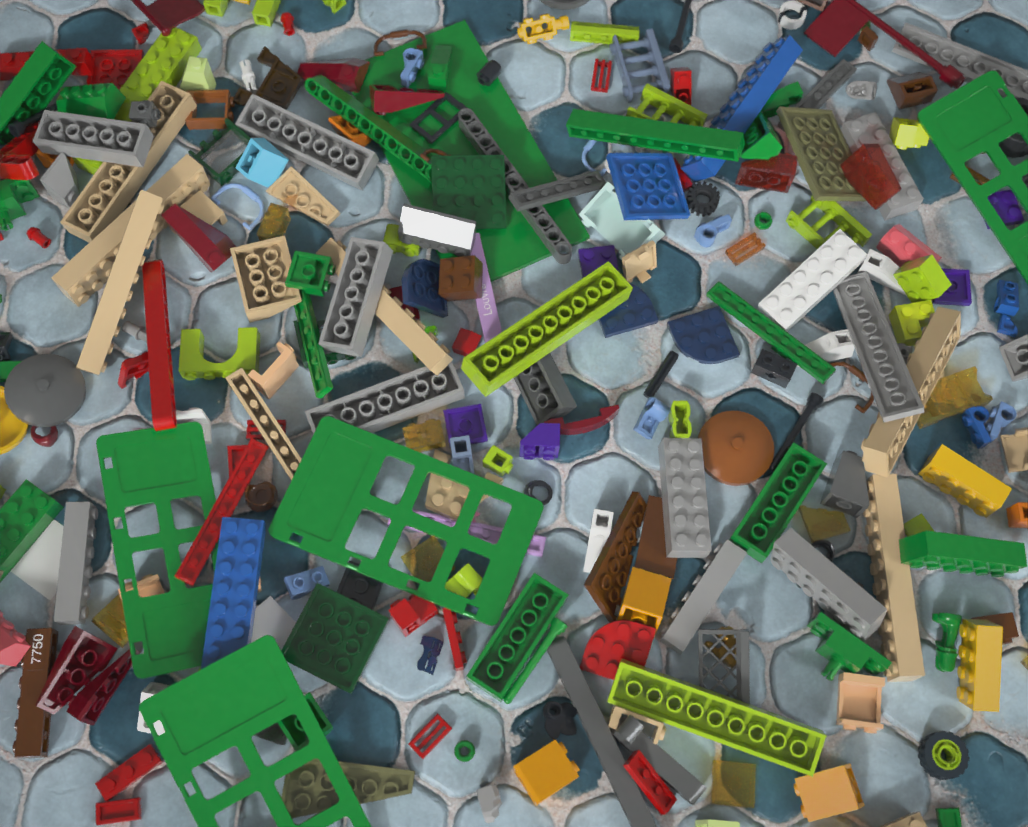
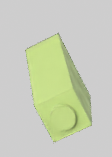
(197, 75)

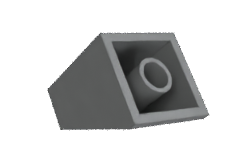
(847, 485)

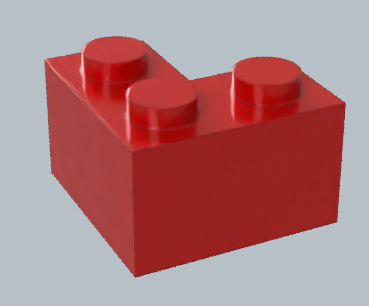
(412, 613)

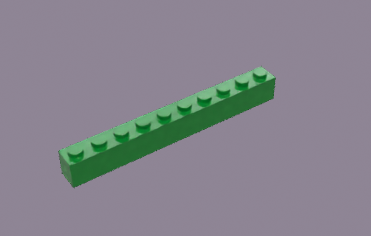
(656, 134)

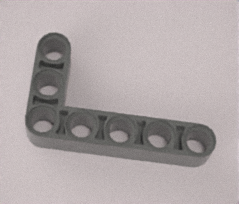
(671, 772)

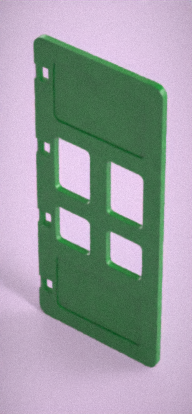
(973, 123)
(156, 470)

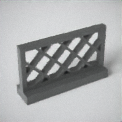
(741, 666)

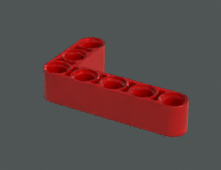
(17, 154)

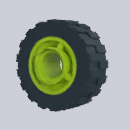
(955, 751)

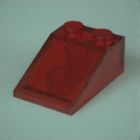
(770, 174)
(871, 175)

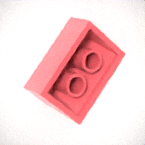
(903, 246)
(12, 643)

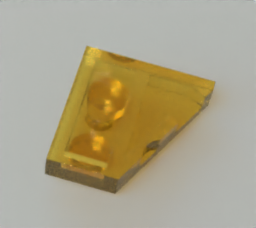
(823, 523)
(112, 621)

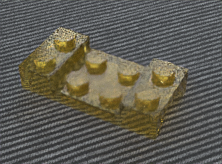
(952, 396)

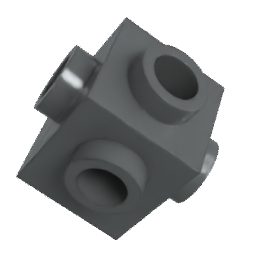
(144, 112)

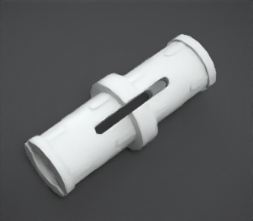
(248, 76)

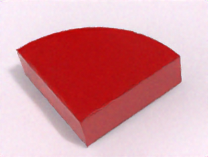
(141, 33)

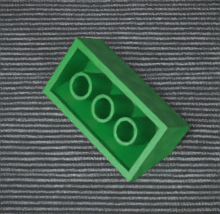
(91, 100)
(761, 139)

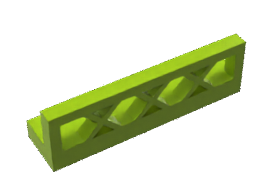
(602, 33)

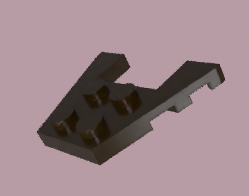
(277, 87)

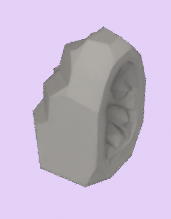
(862, 90)
(489, 802)

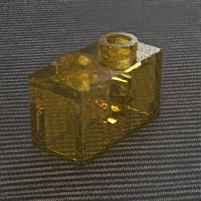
(274, 222)
(434, 436)

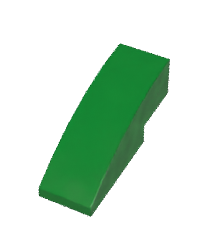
(783, 97)

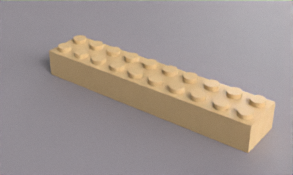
(116, 184)
(93, 264)
(925, 367)
(892, 580)

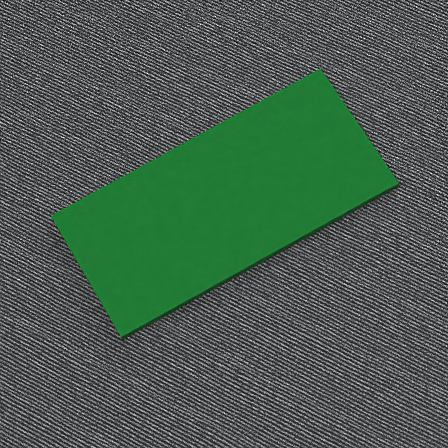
(506, 248)

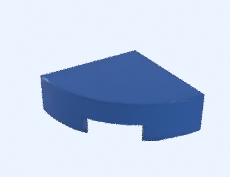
(1006, 326)

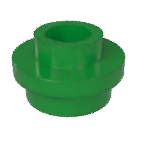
(765, 217)
(457, 751)

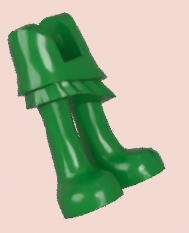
(945, 649)

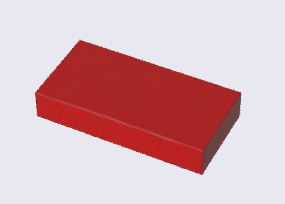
(118, 811)

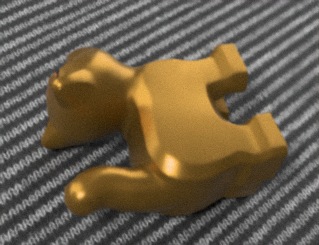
(729, 641)

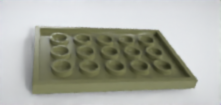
(820, 152)

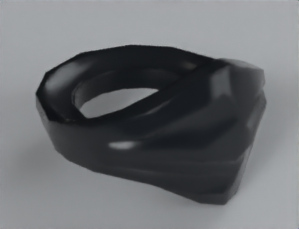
(529, 487)
(827, 545)

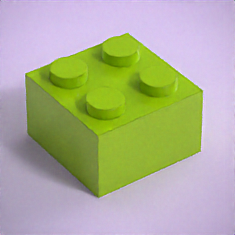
(922, 279)

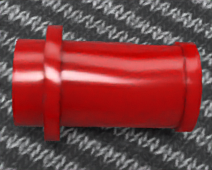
(287, 20)
(34, 234)

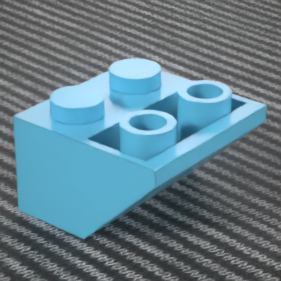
(262, 162)

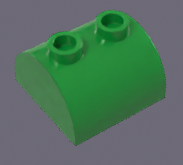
(293, 729)

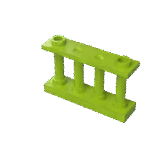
(669, 105)
(834, 212)

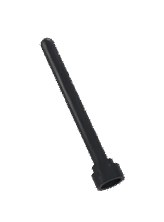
(676, 43)
(18, 128)
(813, 402)

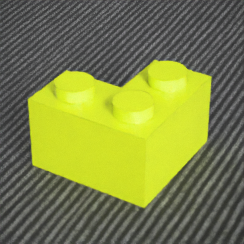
(907, 133)
(909, 319)

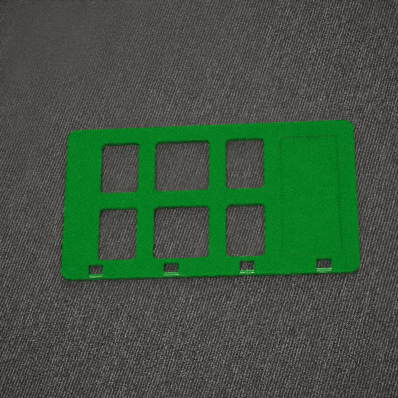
(336, 486)
(223, 710)

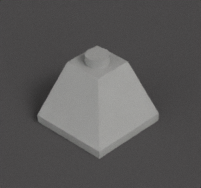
(61, 181)
(1016, 358)

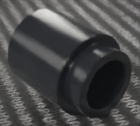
(489, 73)

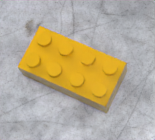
(964, 481)
(980, 664)

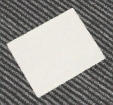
(41, 562)
(273, 621)

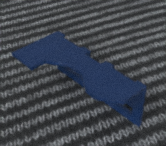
(427, 642)

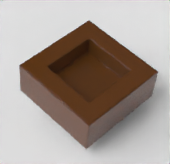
(868, 38)

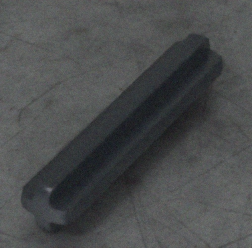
(661, 374)

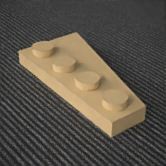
(301, 195)

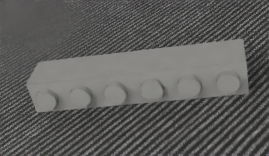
(75, 563)
(703, 597)

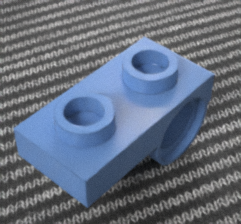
(413, 62)
(712, 228)
(650, 417)
(997, 420)
(305, 582)

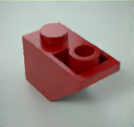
(681, 83)

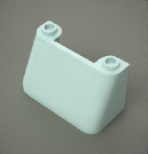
(606, 217)

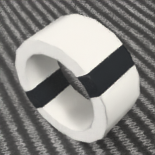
(790, 23)

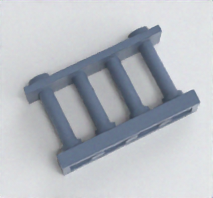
(653, 56)

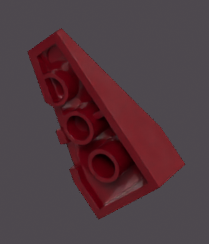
(345, 73)
(389, 99)
(204, 240)
(76, 664)
(96, 695)

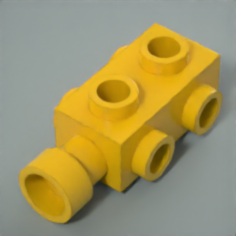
(537, 30)

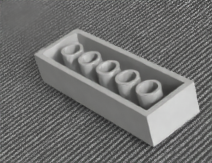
(870, 130)
(93, 138)
(356, 297)
(684, 498)
(827, 585)

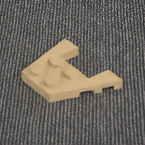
(448, 496)

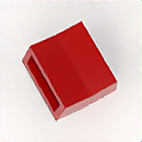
(465, 342)

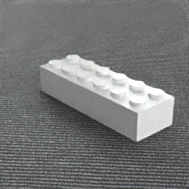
(812, 281)

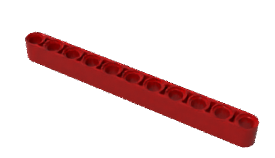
(159, 346)

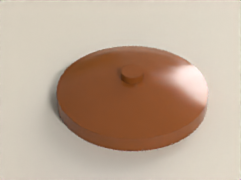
(736, 448)

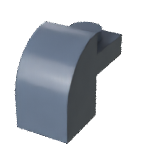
(462, 453)

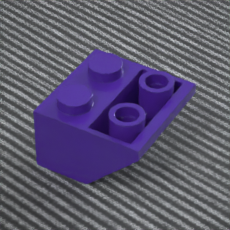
(541, 442)

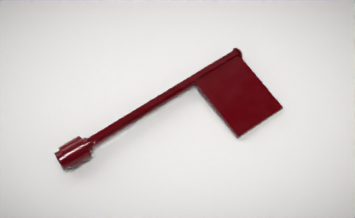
(845, 18)

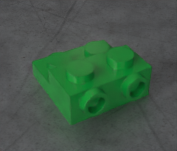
(310, 273)

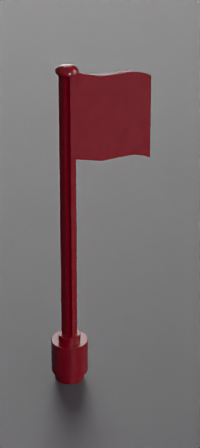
(170, 13)

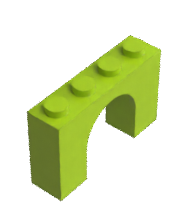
(263, 12)
(192, 361)

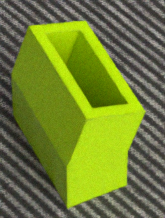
(917, 525)

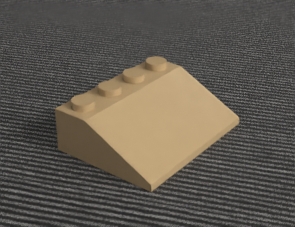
(262, 278)

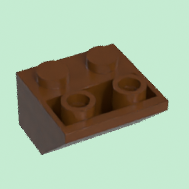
(912, 89)

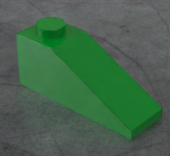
(440, 68)

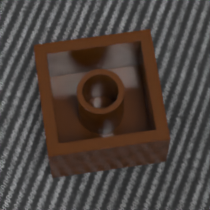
(460, 278)

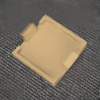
(639, 261)
(1016, 450)

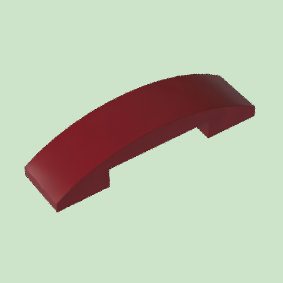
(578, 427)

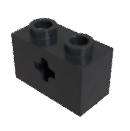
(774, 368)

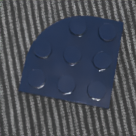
(421, 287)
(630, 315)
(704, 336)

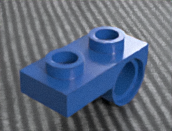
(1007, 298)
(976, 427)

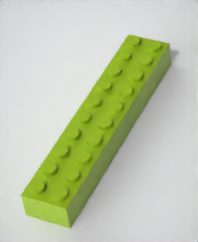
(162, 62)
(546, 328)
(717, 717)

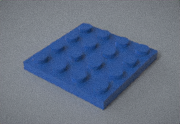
(648, 186)

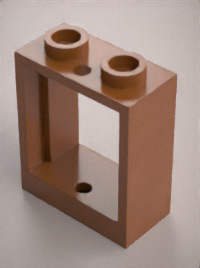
(210, 96)

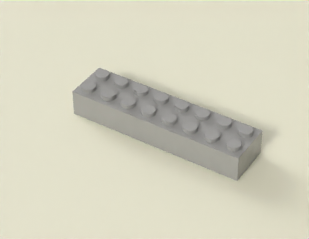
(308, 142)
(393, 400)

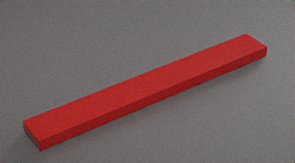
(223, 507)

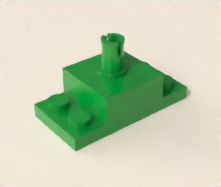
(12, 196)
(844, 649)

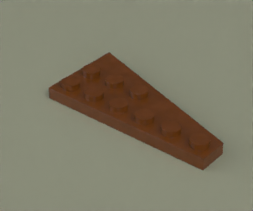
(614, 561)

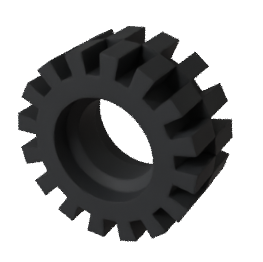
(706, 190)

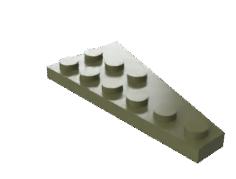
(311, 791)

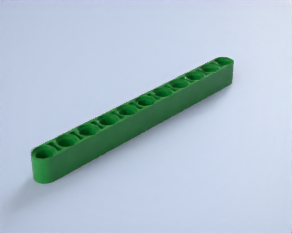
(369, 123)

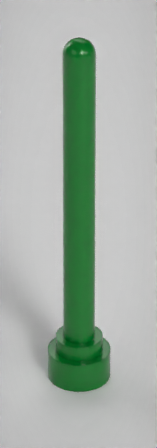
(557, 626)

